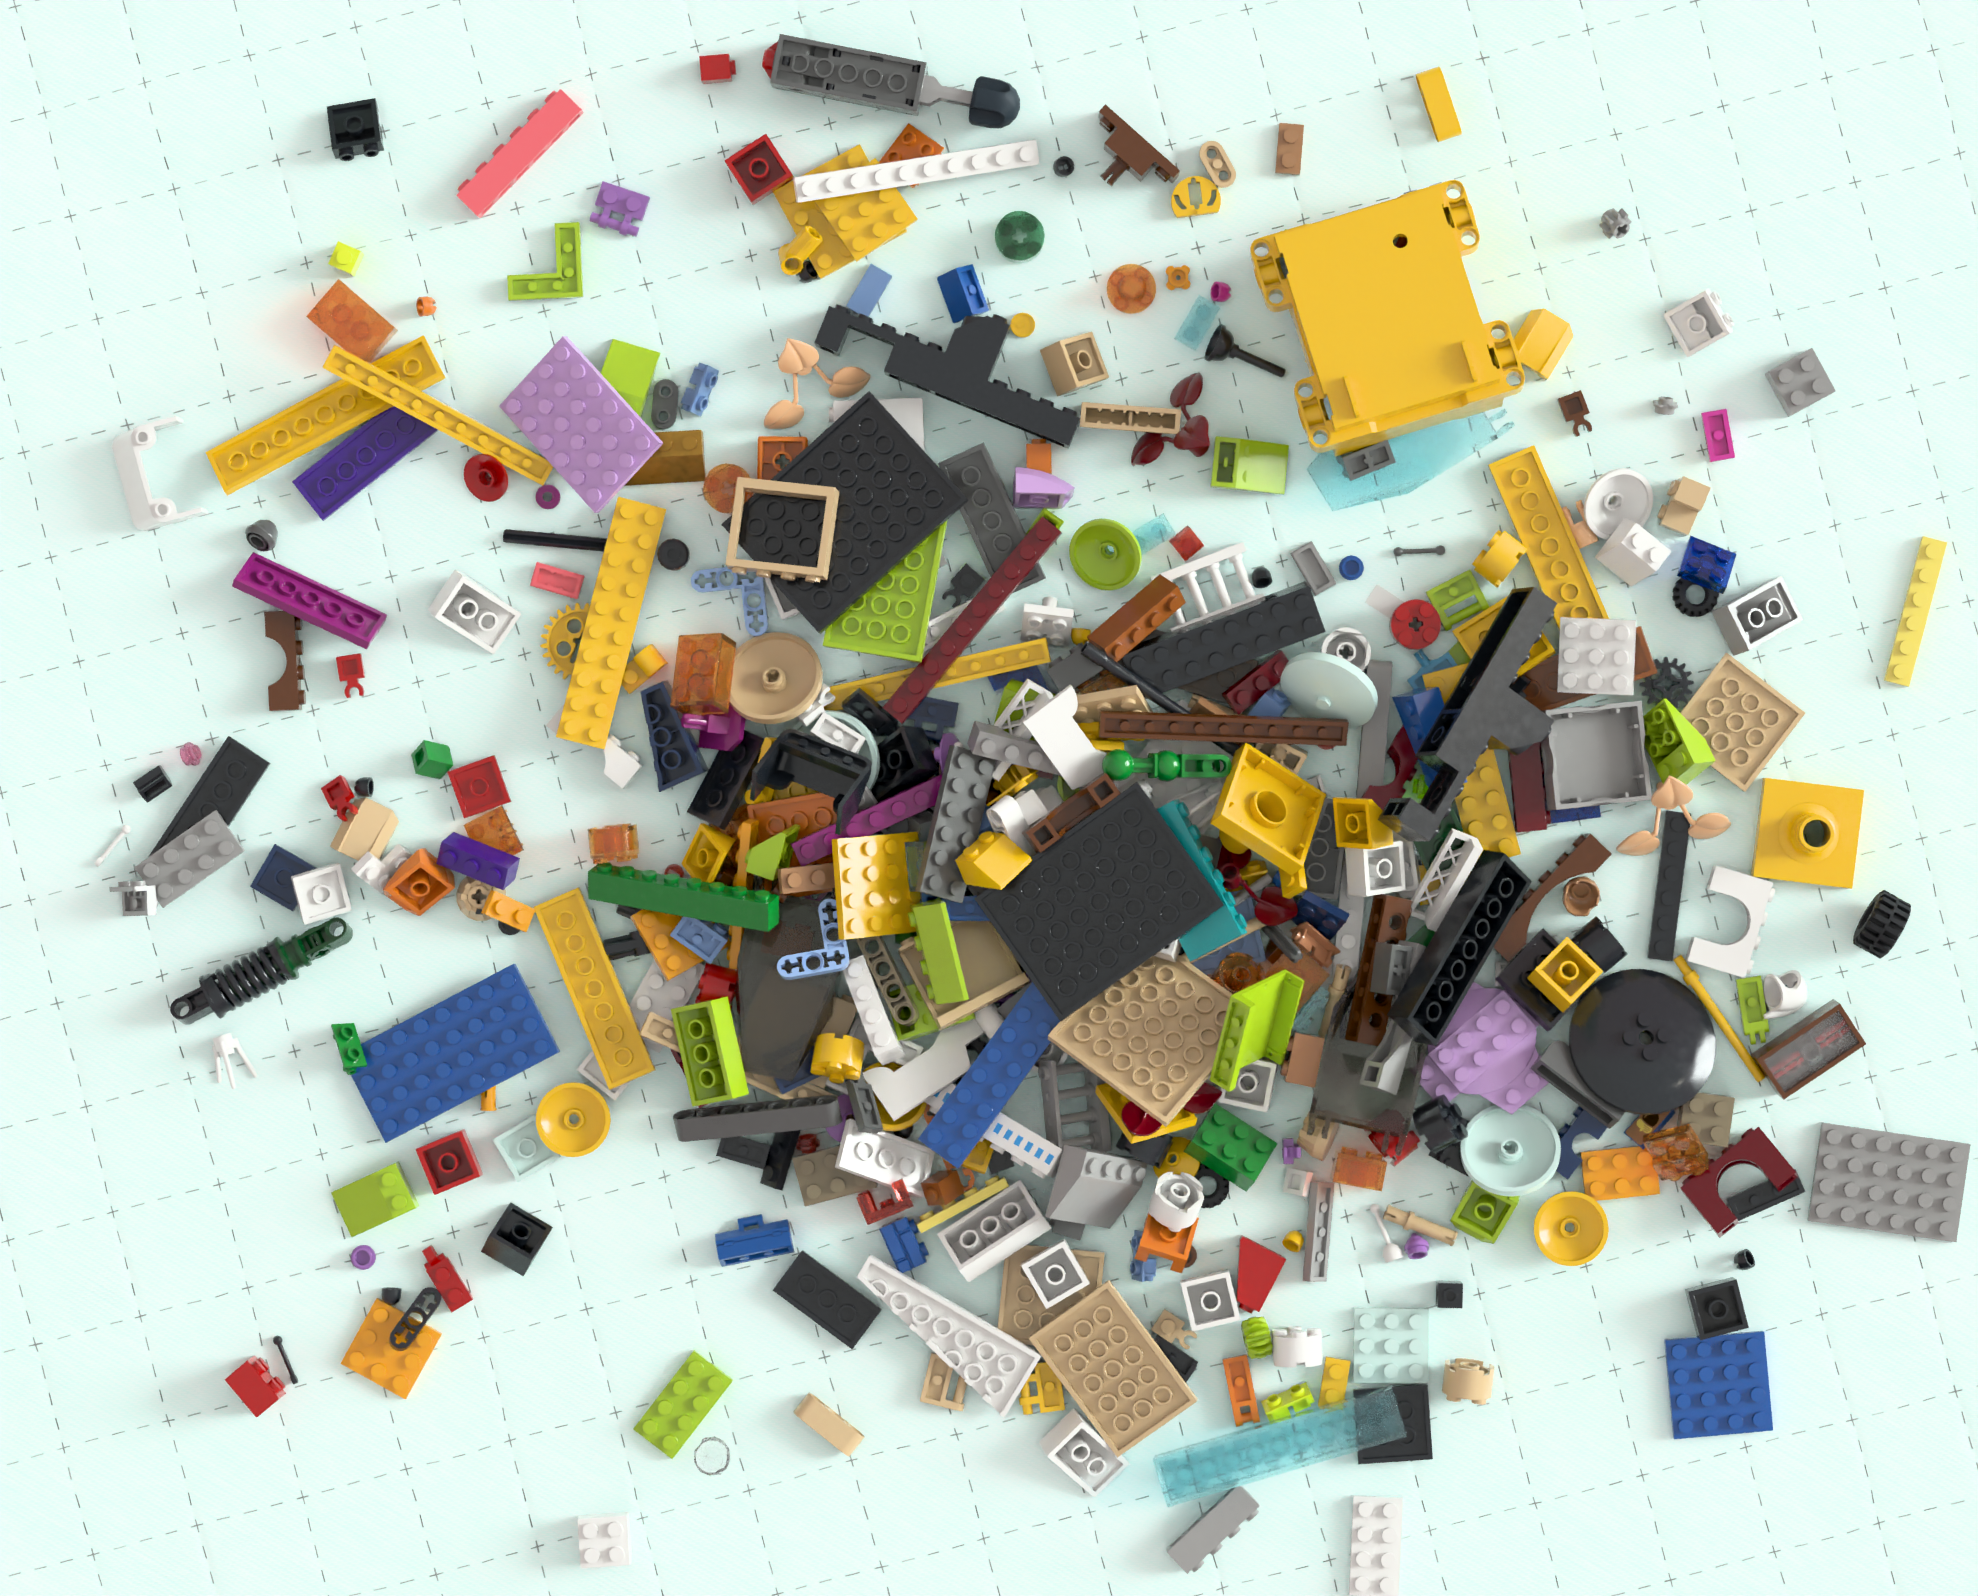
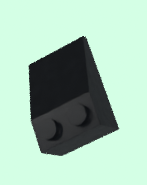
(904, 762)

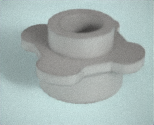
(1665, 405)

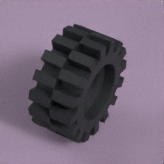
(1688, 608)
(1221, 1190)

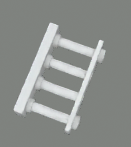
(1211, 564)

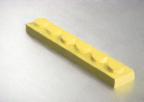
(1915, 611)

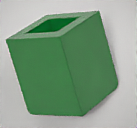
(432, 759)

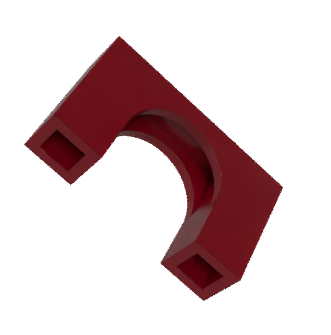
(1753, 1150)

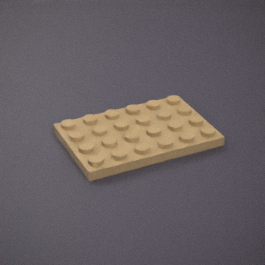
(1113, 1368)

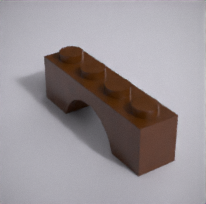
(286, 692)
(1070, 812)

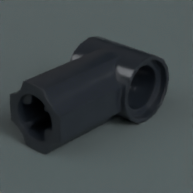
(625, 946)

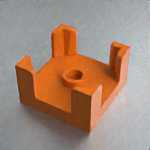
(1165, 1243)

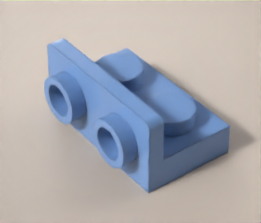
(701, 937)

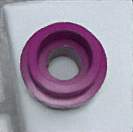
(555, 497)

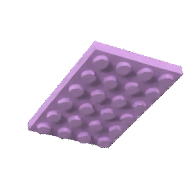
(581, 424)

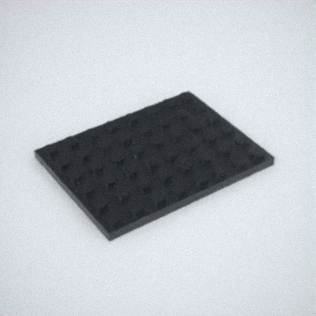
(885, 509)
(1100, 902)

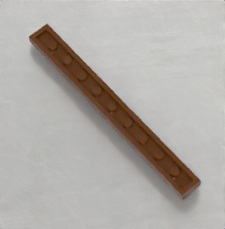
(1223, 728)

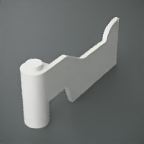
(1067, 744)
(934, 1068)

